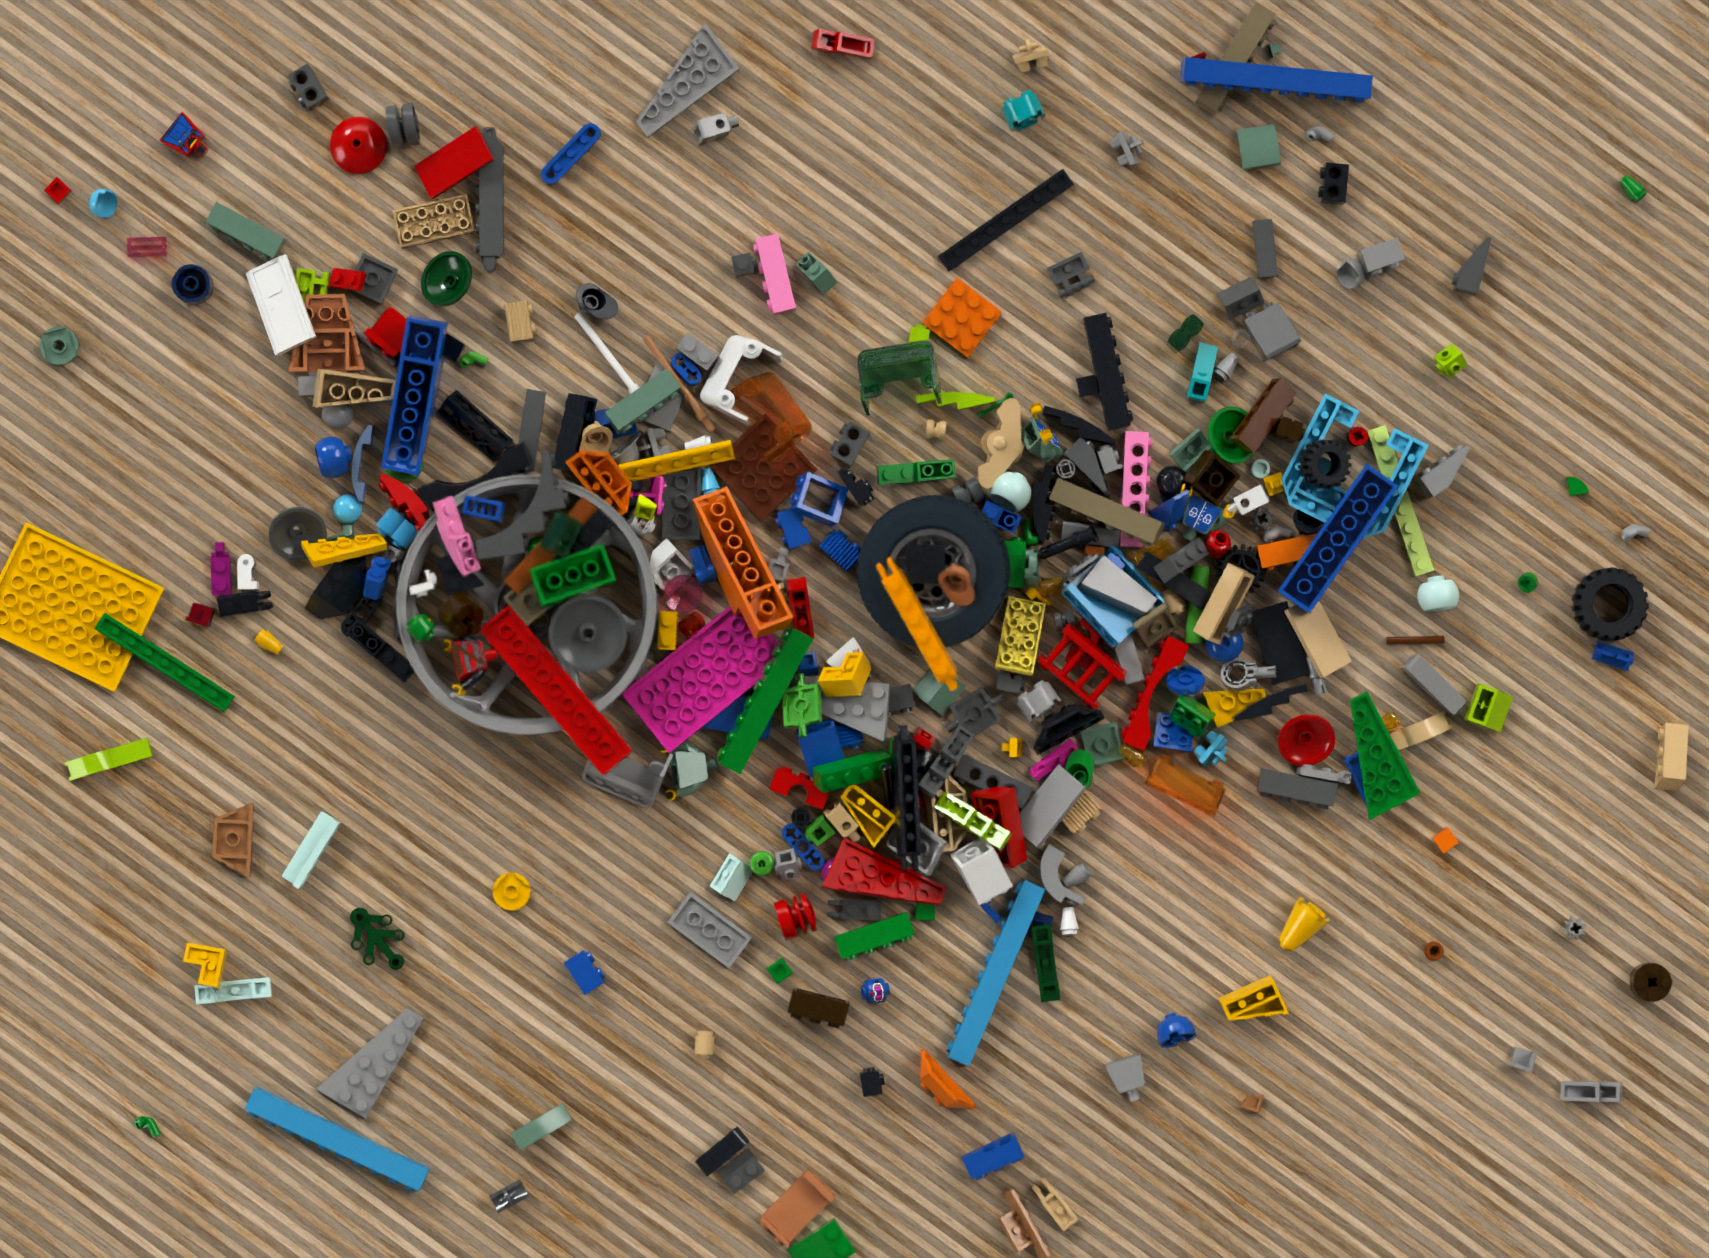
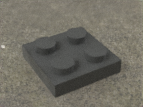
(378, 278)

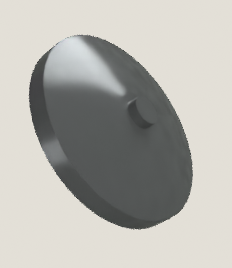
(587, 633)

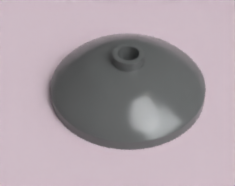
(287, 540)

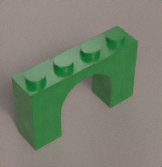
(1017, 556)

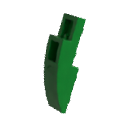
(916, 472)

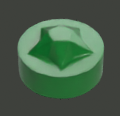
(1527, 582)

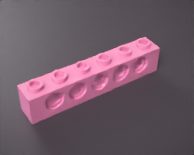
(1131, 440)

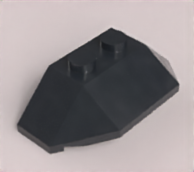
(338, 589)
(1065, 724)

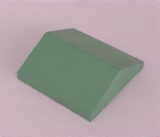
(935, 694)

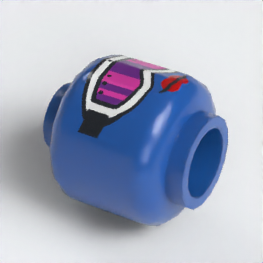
(875, 990)

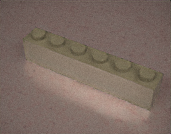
(1240, 51)
(1107, 511)

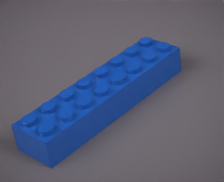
(1338, 538)

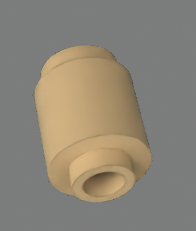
(1173, 602)
(704, 1044)

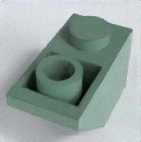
(816, 273)

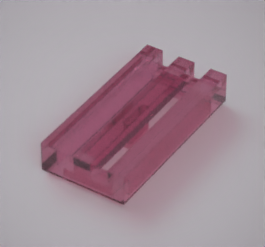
(130, 247)

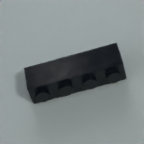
(577, 416)

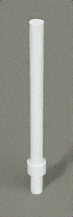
(606, 353)

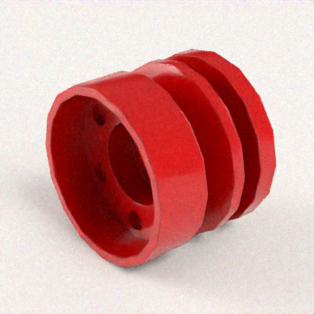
(795, 916)

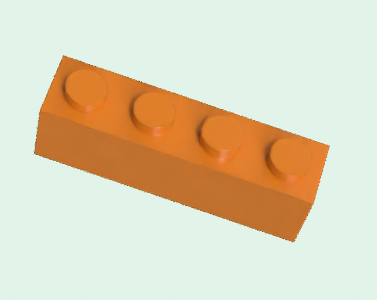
(1283, 552)

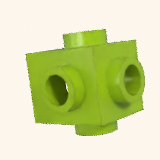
(1450, 361)

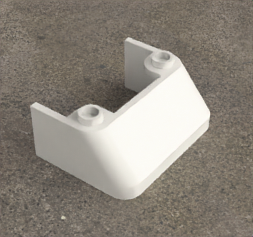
(714, 391)

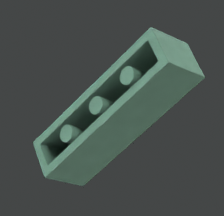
(245, 230)
(642, 402)

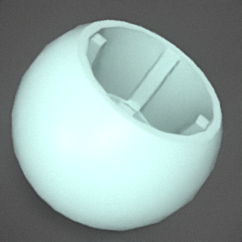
(1011, 491)
(1438, 594)

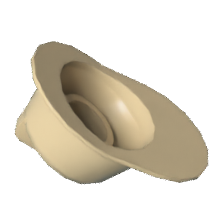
(596, 438)

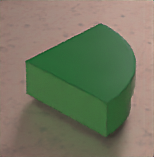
(1576, 486)

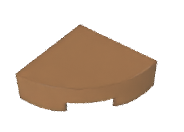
(1252, 1103)

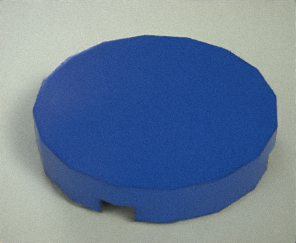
(1185, 680)

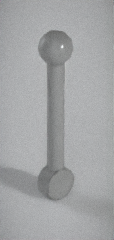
(483, 704)

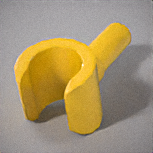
(1033, 593)

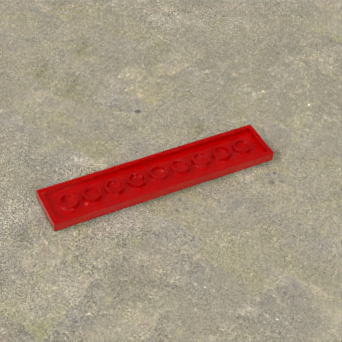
(556, 690)

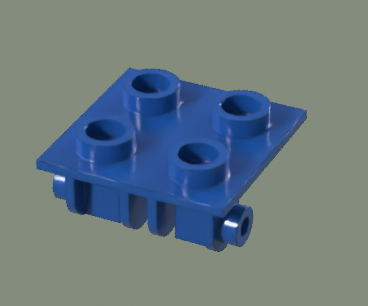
(1171, 735)

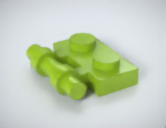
(307, 280)

